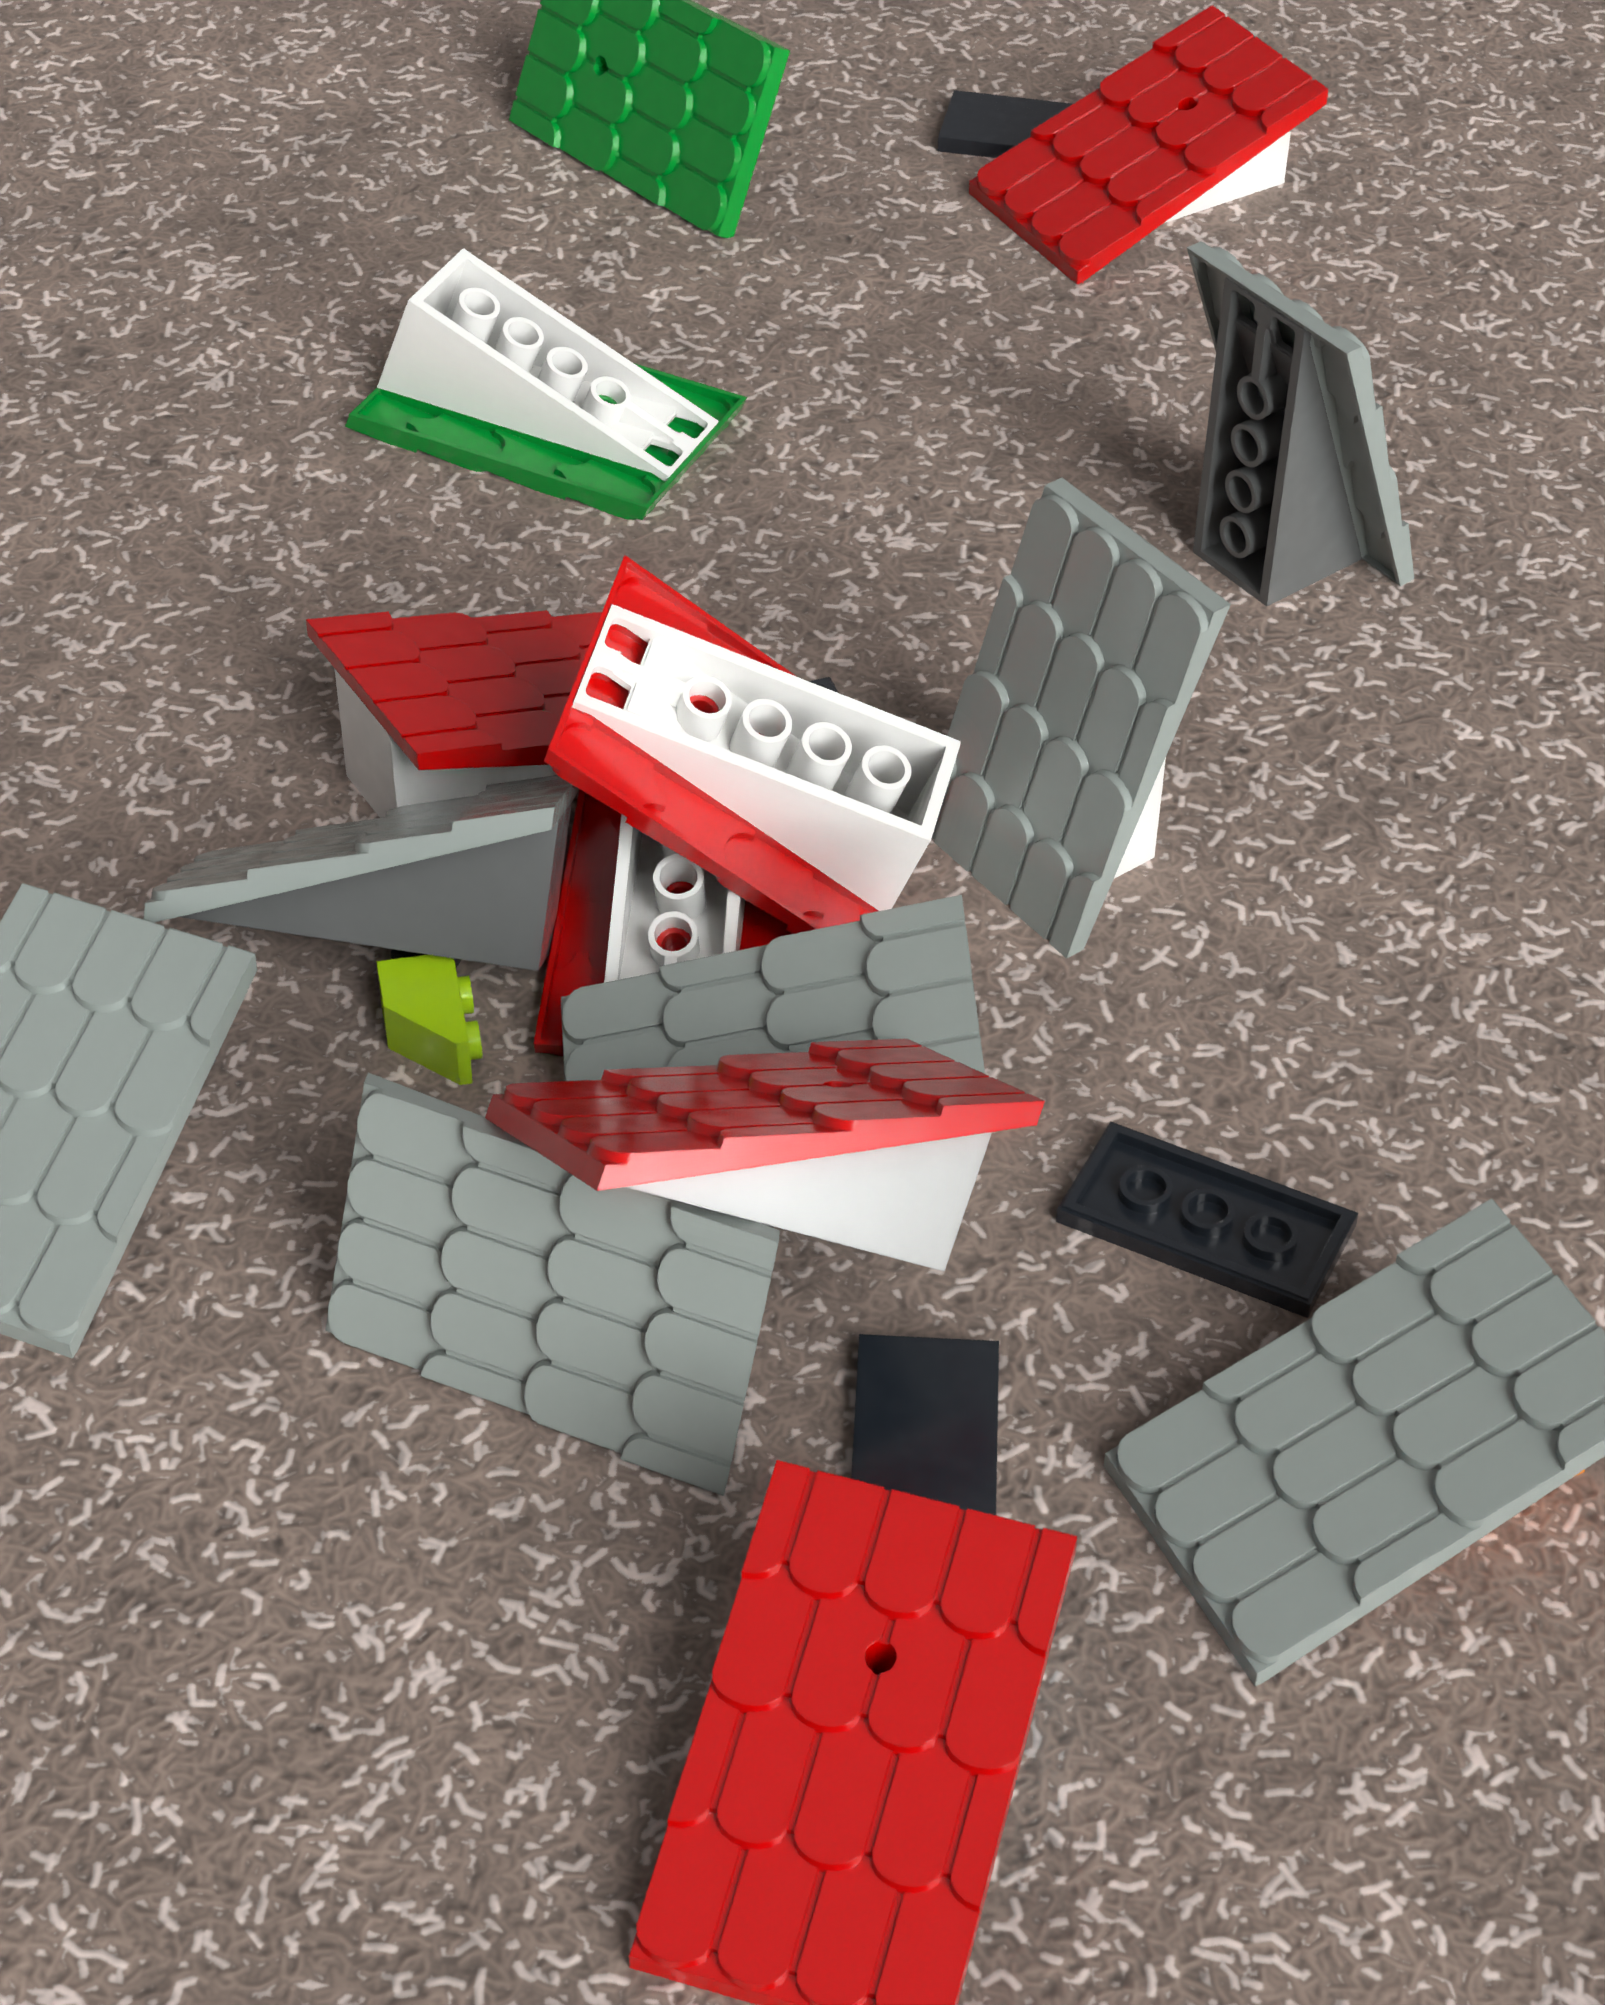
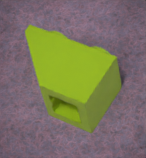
(425, 1014)

